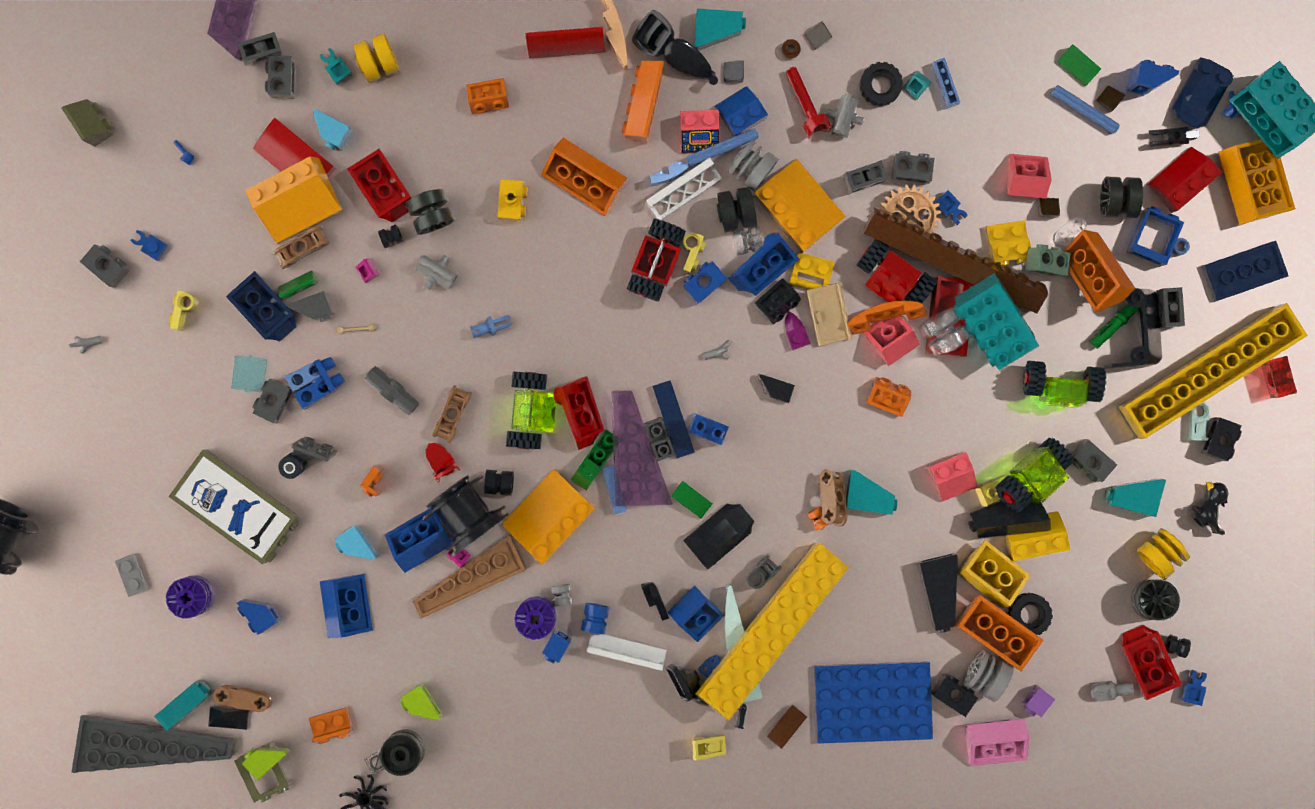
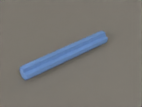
(1085, 109)
(722, 147)

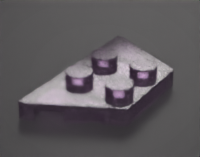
(231, 23)

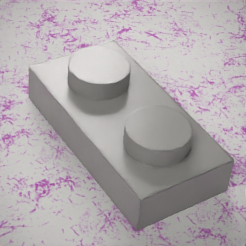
(131, 575)

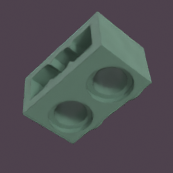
(1048, 261)

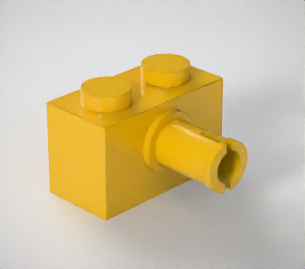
(511, 200)

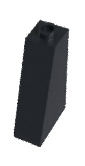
(1002, 521)
(940, 589)

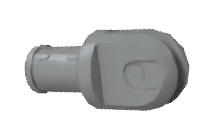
(1109, 691)

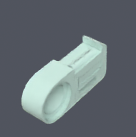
(1198, 424)

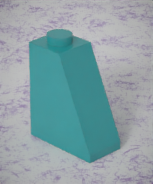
(717, 26)
(868, 496)
(1138, 496)
(183, 705)

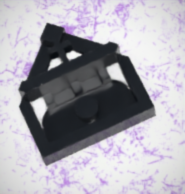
(653, 598)

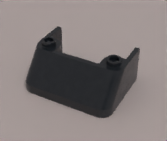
(1149, 330)

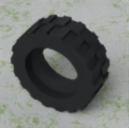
(881, 69)
(1042, 605)

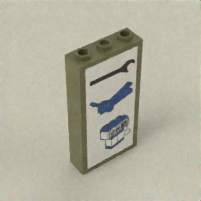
(235, 507)

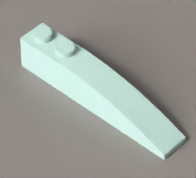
(733, 632)

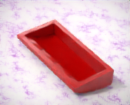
(565, 42)
(285, 148)
(944, 298)

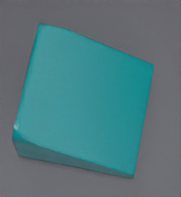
(917, 84)

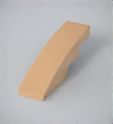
(615, 35)

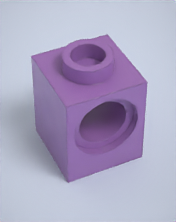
(1038, 701)

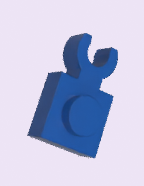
(949, 205)
(150, 246)
(1193, 691)

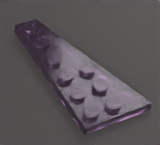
(635, 464)

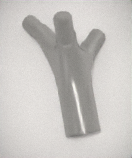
(85, 343)
(719, 352)

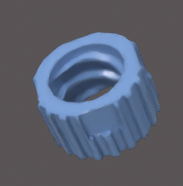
(1186, 246)

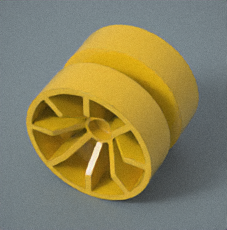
(382, 57)

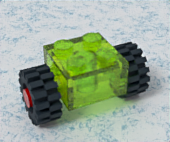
(1062, 390)
(530, 410)
(1036, 475)

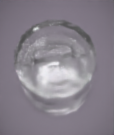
(747, 240)

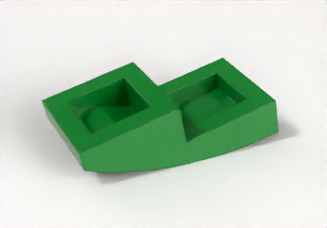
(691, 499)

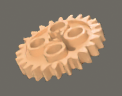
(921, 201)

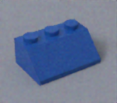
(418, 540)
(346, 606)

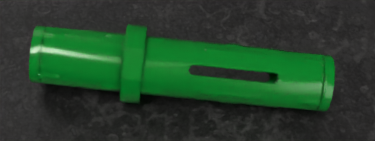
(1121, 318)

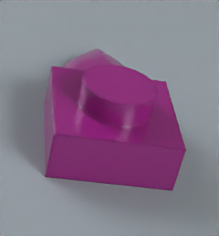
(795, 331)

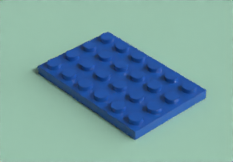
(873, 702)

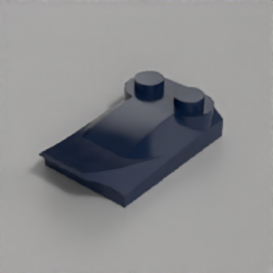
(1202, 92)
(262, 308)

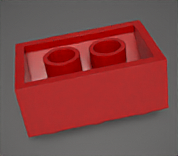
(1184, 179)

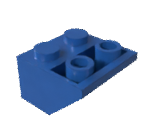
(1149, 76)

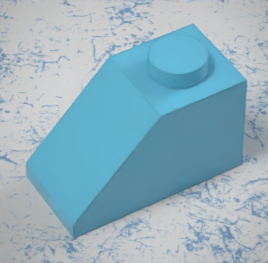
(331, 130)
(355, 544)

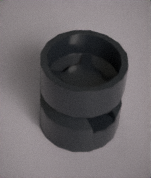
(498, 482)

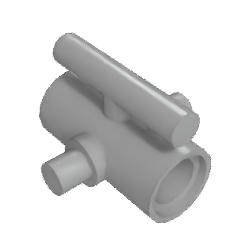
(844, 116)
(436, 272)

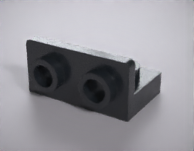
(778, 301)

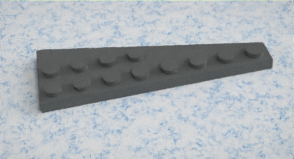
(122, 744)

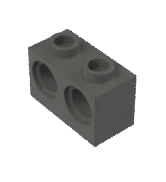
(286, 76)
(912, 173)
(865, 177)

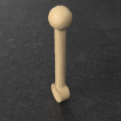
(340, 330)

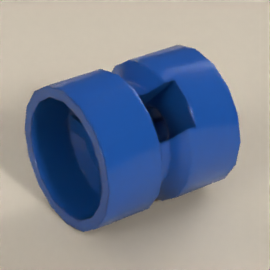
(595, 618)

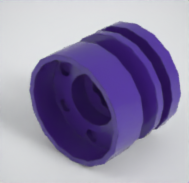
(199, 591)
(537, 606)

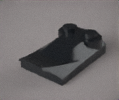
(720, 534)

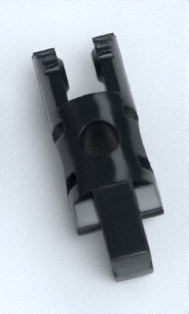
(1181, 135)

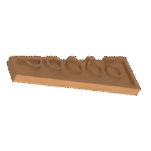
(484, 571)

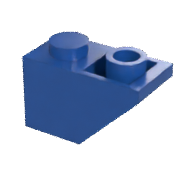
(259, 614)

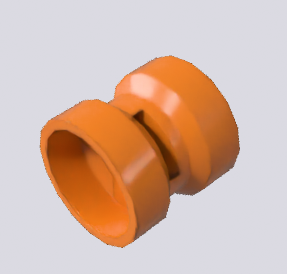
(818, 522)

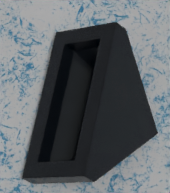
(228, 718)

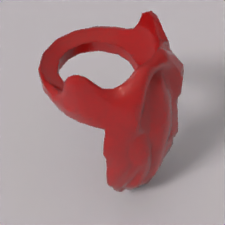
(440, 461)

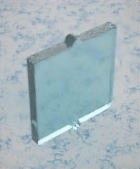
(248, 373)

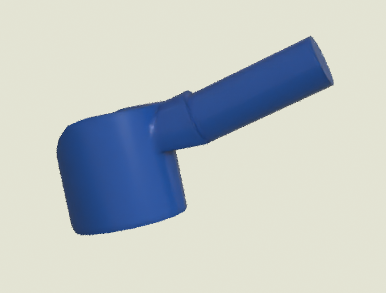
(1231, 111)
(186, 157)

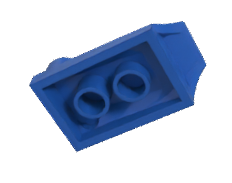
(764, 265)

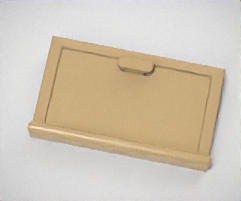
(830, 314)

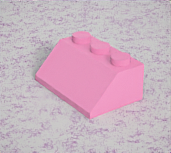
(997, 742)

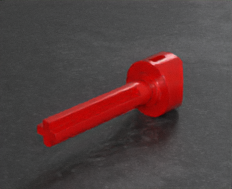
(815, 122)

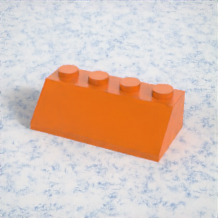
(644, 101)
(583, 176)
(1097, 271)
(999, 632)

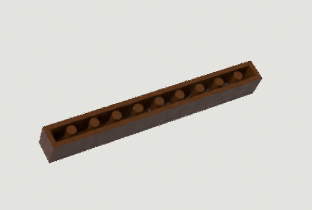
(952, 258)

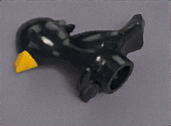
(1208, 511)

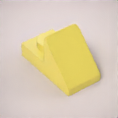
(708, 747)

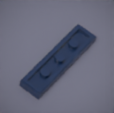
(673, 419)

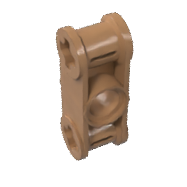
(313, 240)
(444, 422)
(833, 498)
(242, 698)

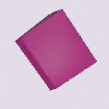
(367, 270)
(460, 558)

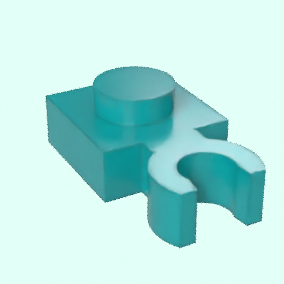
(337, 68)

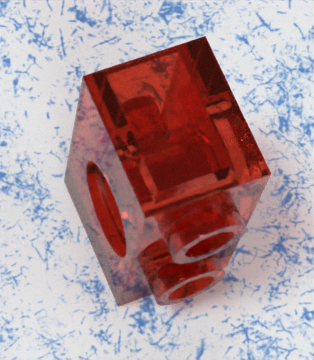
(1279, 377)

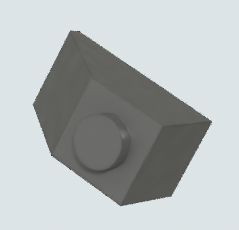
(315, 306)

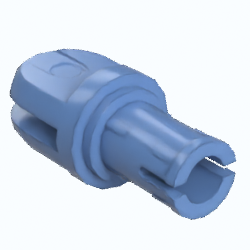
(488, 327)

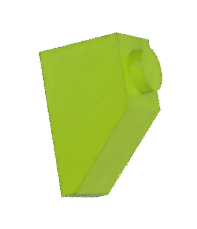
(420, 703)
(263, 759)

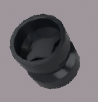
(388, 237)
(1178, 646)

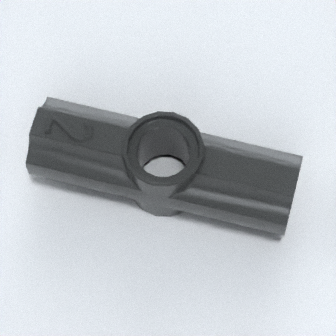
(392, 390)

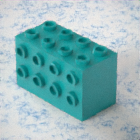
(1277, 109)
(995, 322)

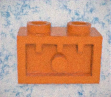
(487, 96)
(889, 396)
(373, 477)
(330, 725)

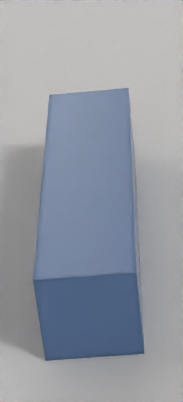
(945, 83)
(610, 481)

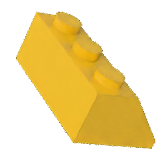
(1039, 543)
(994, 574)

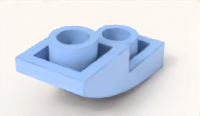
(675, 171)

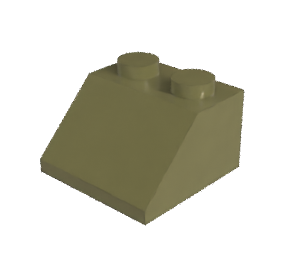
(88, 121)

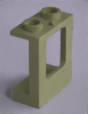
(278, 771)

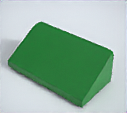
(1079, 64)
(297, 285)

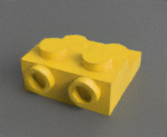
(1008, 242)

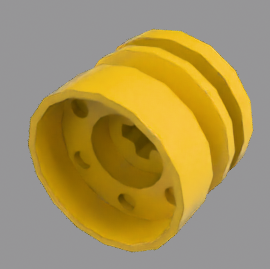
(1166, 551)

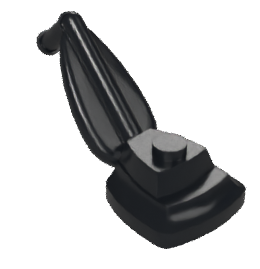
(656, 38)
(687, 685)

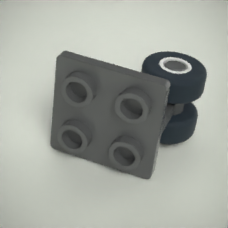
(304, 449)

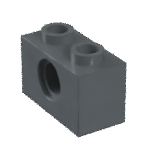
(259, 48)
(94, 262)
(1171, 307)
(282, 395)
(1103, 466)

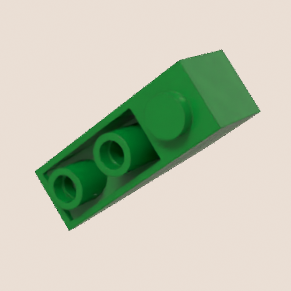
(594, 461)

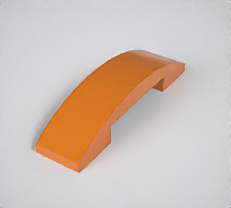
(884, 311)

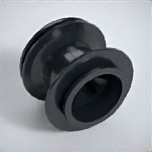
(464, 513)
(12, 523)

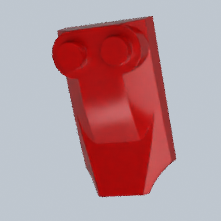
(380, 186)
(580, 410)
(1149, 661)

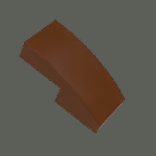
(786, 726)

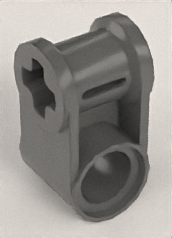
(763, 571)

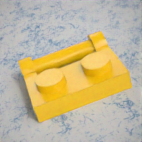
(813, 267)

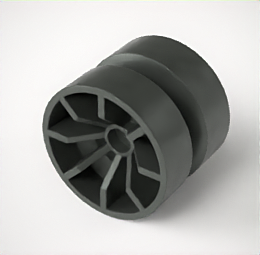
(1121, 197)
(428, 205)
(731, 210)
(1155, 599)
(402, 752)

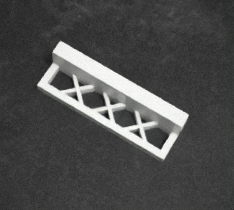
(680, 183)
(627, 650)

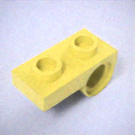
(692, 262)
(177, 318)
(987, 492)

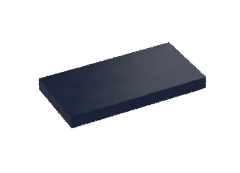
(1245, 271)

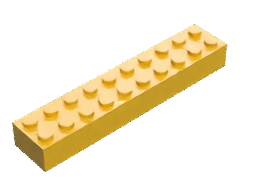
(1213, 371)
(772, 631)

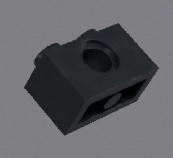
(1213, 447)
(962, 703)

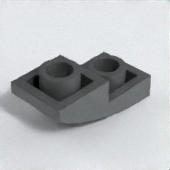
(659, 439)

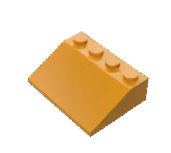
(1256, 181)
(294, 199)
(799, 205)
(548, 516)

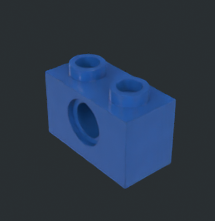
(698, 292)
(556, 646)

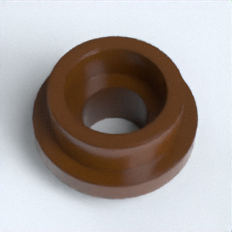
(788, 54)

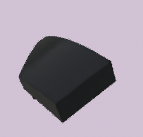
(776, 388)

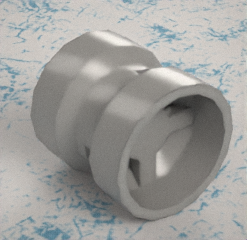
(564, 599)

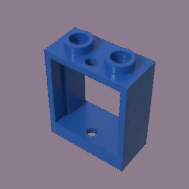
(1148, 254)

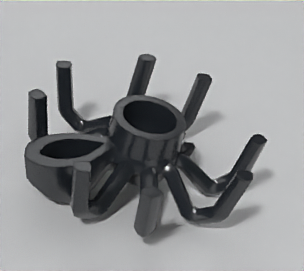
(365, 796)

